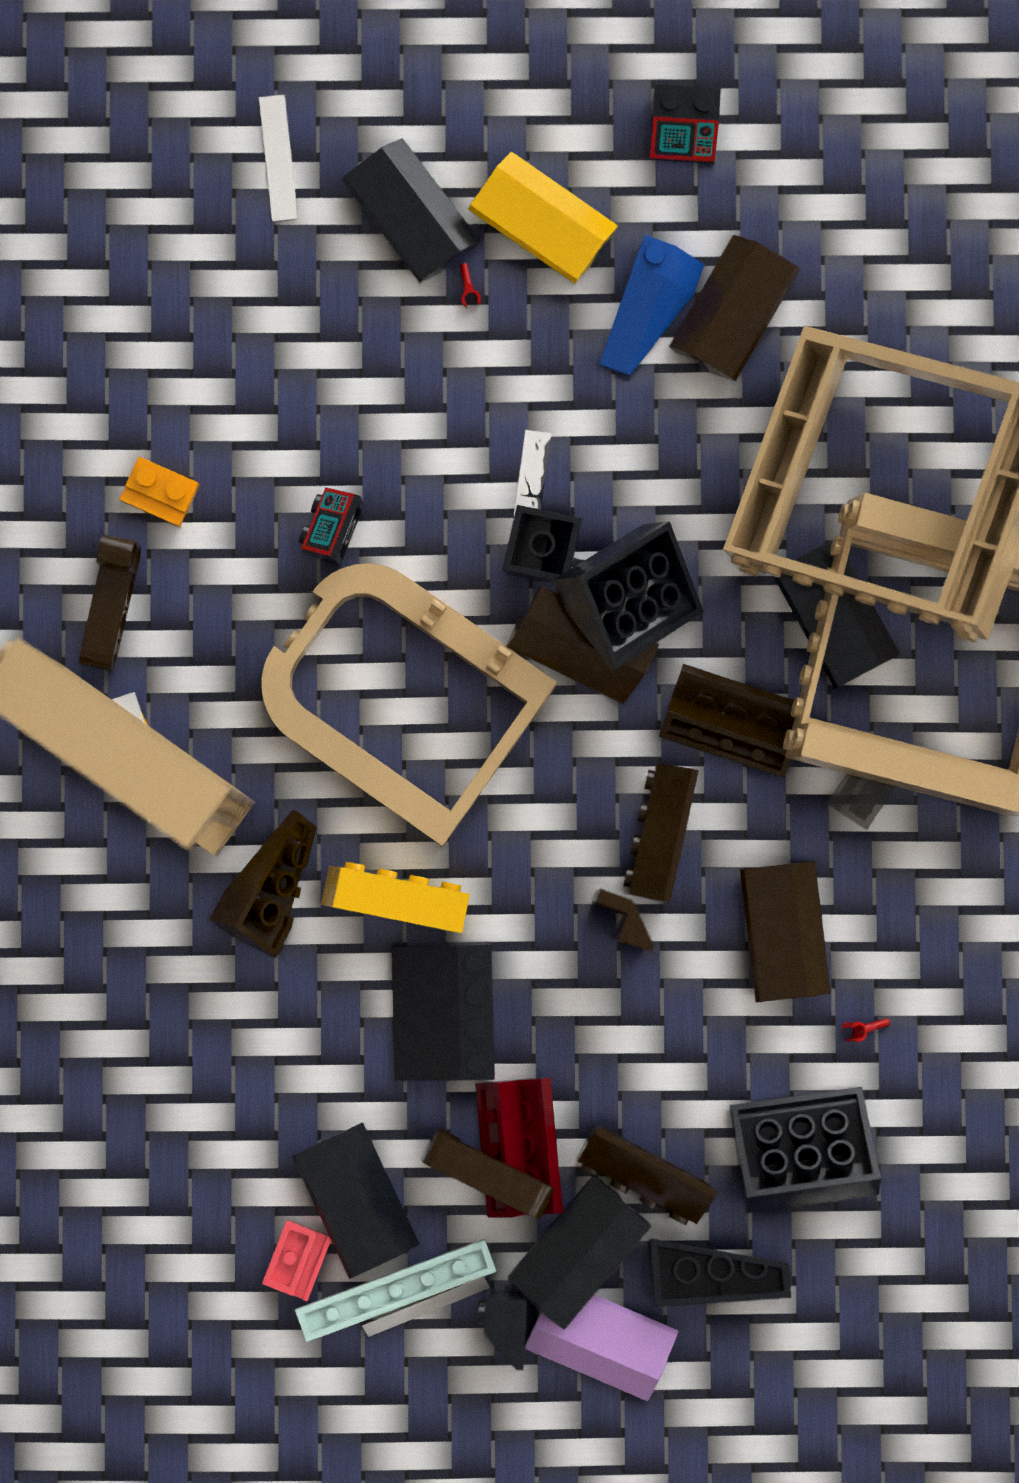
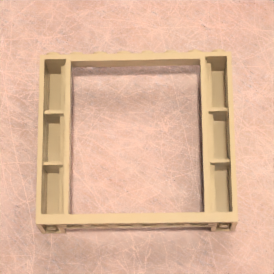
(992, 528)
(930, 541)
(117, 750)

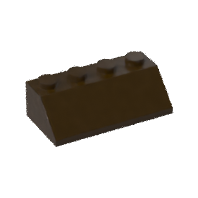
(662, 832)
(646, 1174)

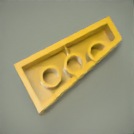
(395, 898)

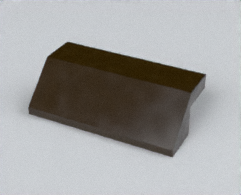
(734, 307)
(556, 642)
(729, 720)
(631, 927)
(785, 931)

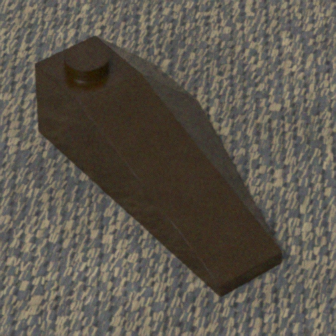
(262, 895)

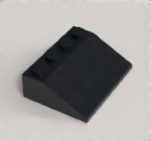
(631, 593)
(443, 1013)
(805, 1150)

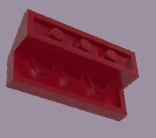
(520, 1131)

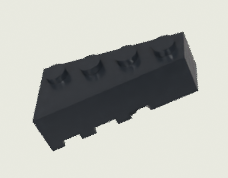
(706, 1276)

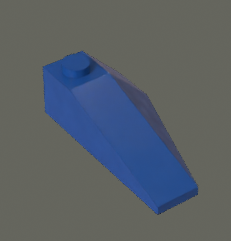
(654, 296)

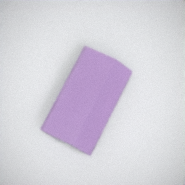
(607, 1345)

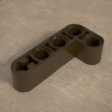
(110, 601)
(486, 1174)

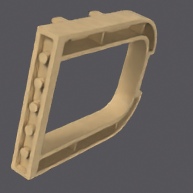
(442, 625)

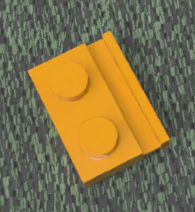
(159, 491)

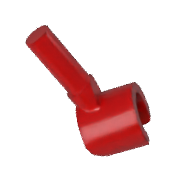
(468, 286)
(860, 1029)

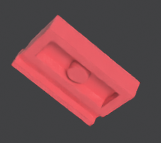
(297, 1260)

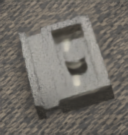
(859, 799)

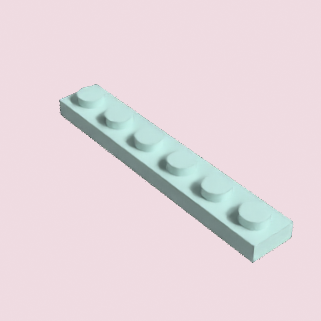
(395, 1290)

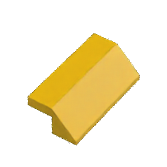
(542, 217)

